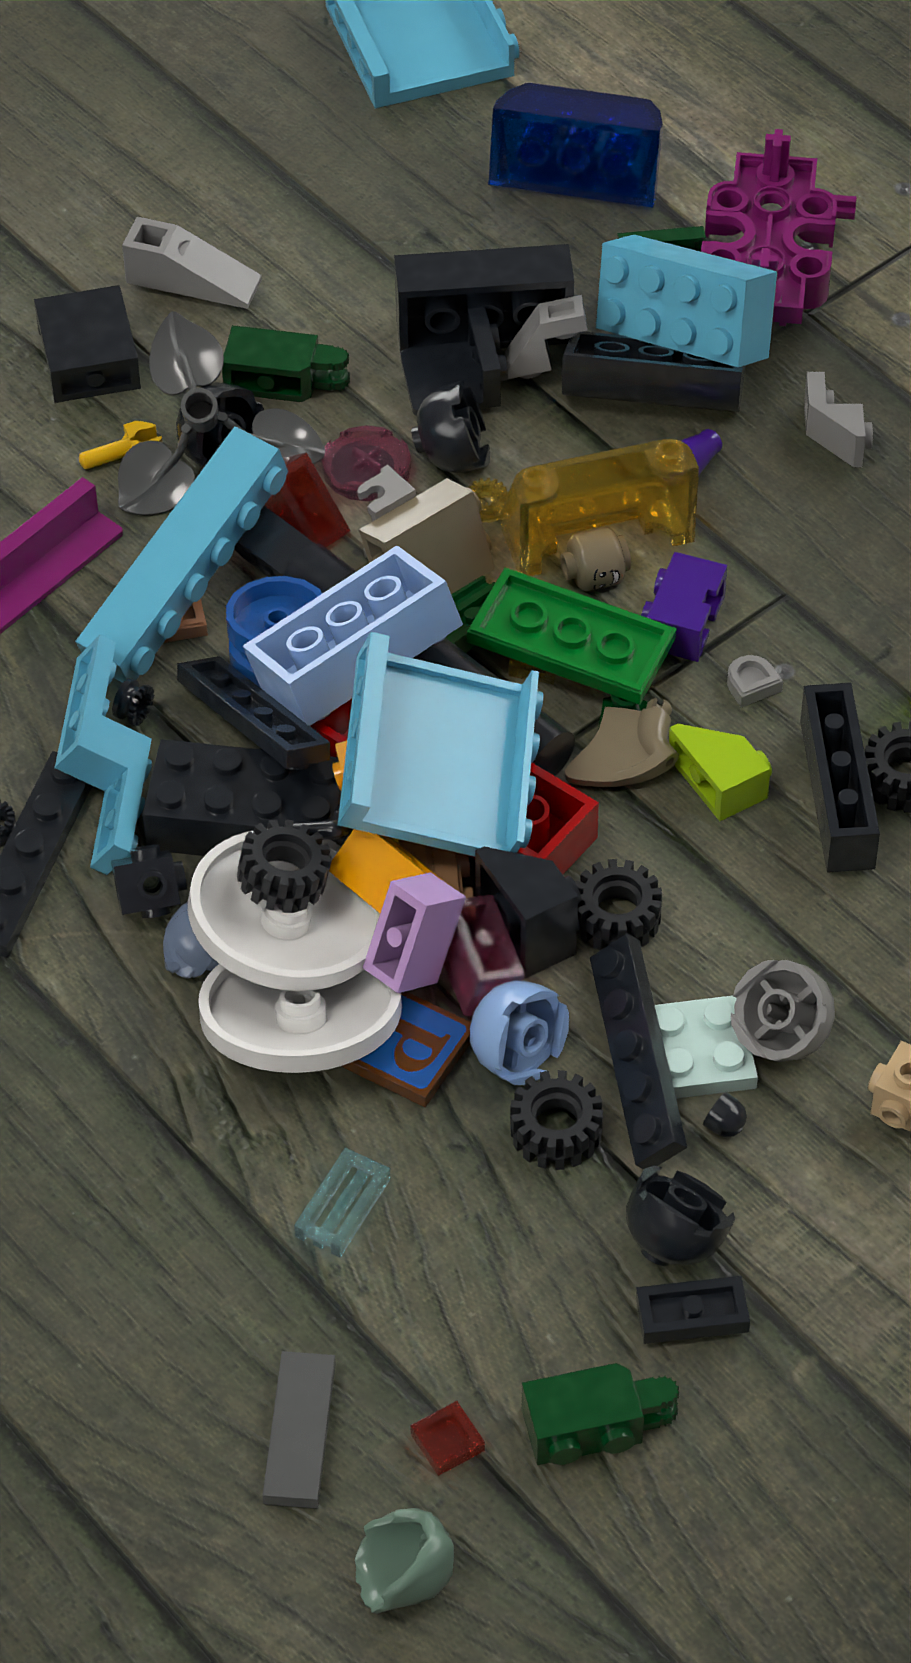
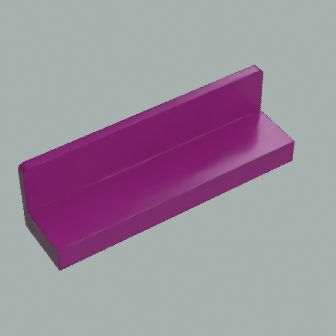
(51, 549)

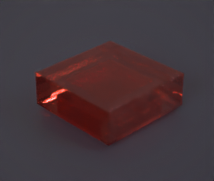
(447, 1438)

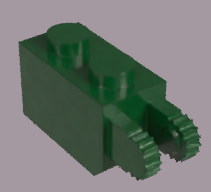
(283, 364)
(594, 1412)

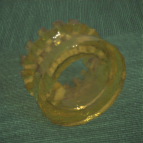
(491, 490)

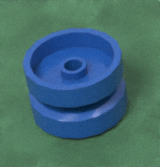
(260, 607)

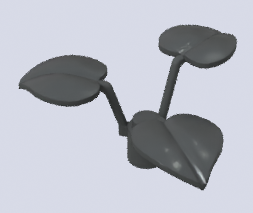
(181, 359)

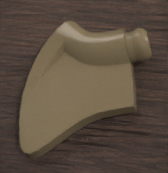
(626, 748)

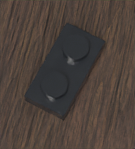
(692, 1309)

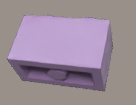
(414, 932)

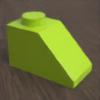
(721, 768)

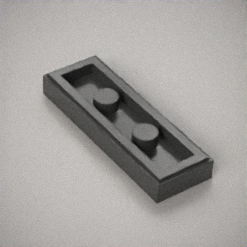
(299, 1430)

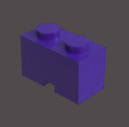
(685, 599)

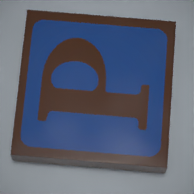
(417, 1052)

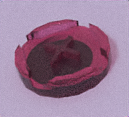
(360, 456)

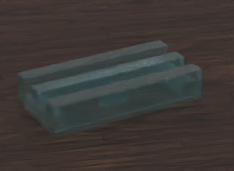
(324, 1235)

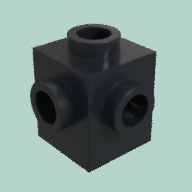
(131, 873)

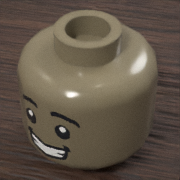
(596, 559)

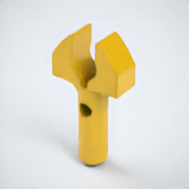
(134, 433)

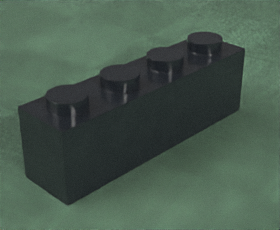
(839, 777)

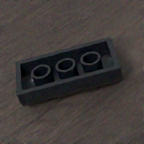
(647, 373)

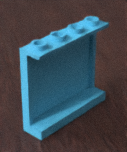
(423, 45)
(439, 753)

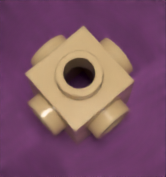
(893, 1089)

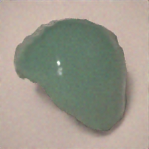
(403, 1559)

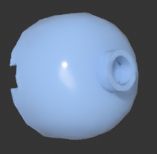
(518, 1030)

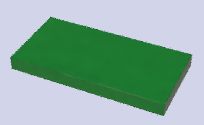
(571, 635)

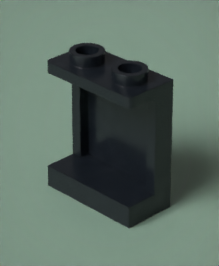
(87, 343)

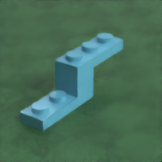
(104, 754)

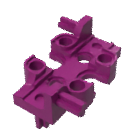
(770, 235)

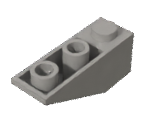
(180, 263)

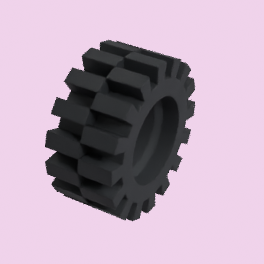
(884, 780)
(624, 884)
(280, 885)
(556, 1095)

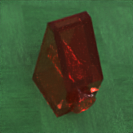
(307, 503)

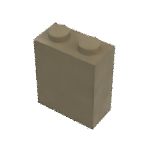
(439, 531)

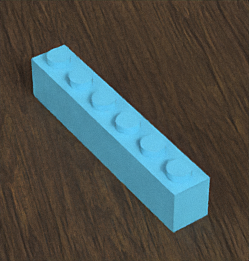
(187, 551)

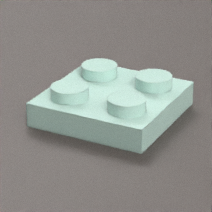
(704, 1048)

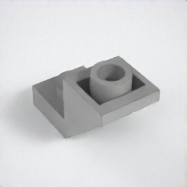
(529, 350)
(835, 426)

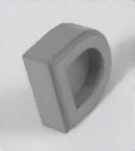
(752, 679)

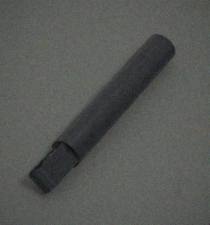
(283, 551)

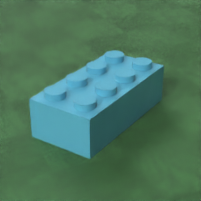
(686, 300)

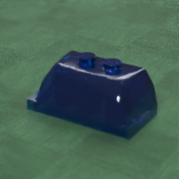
(576, 144)

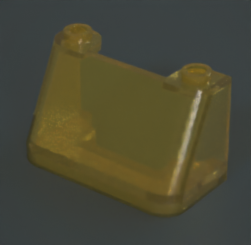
(600, 489)

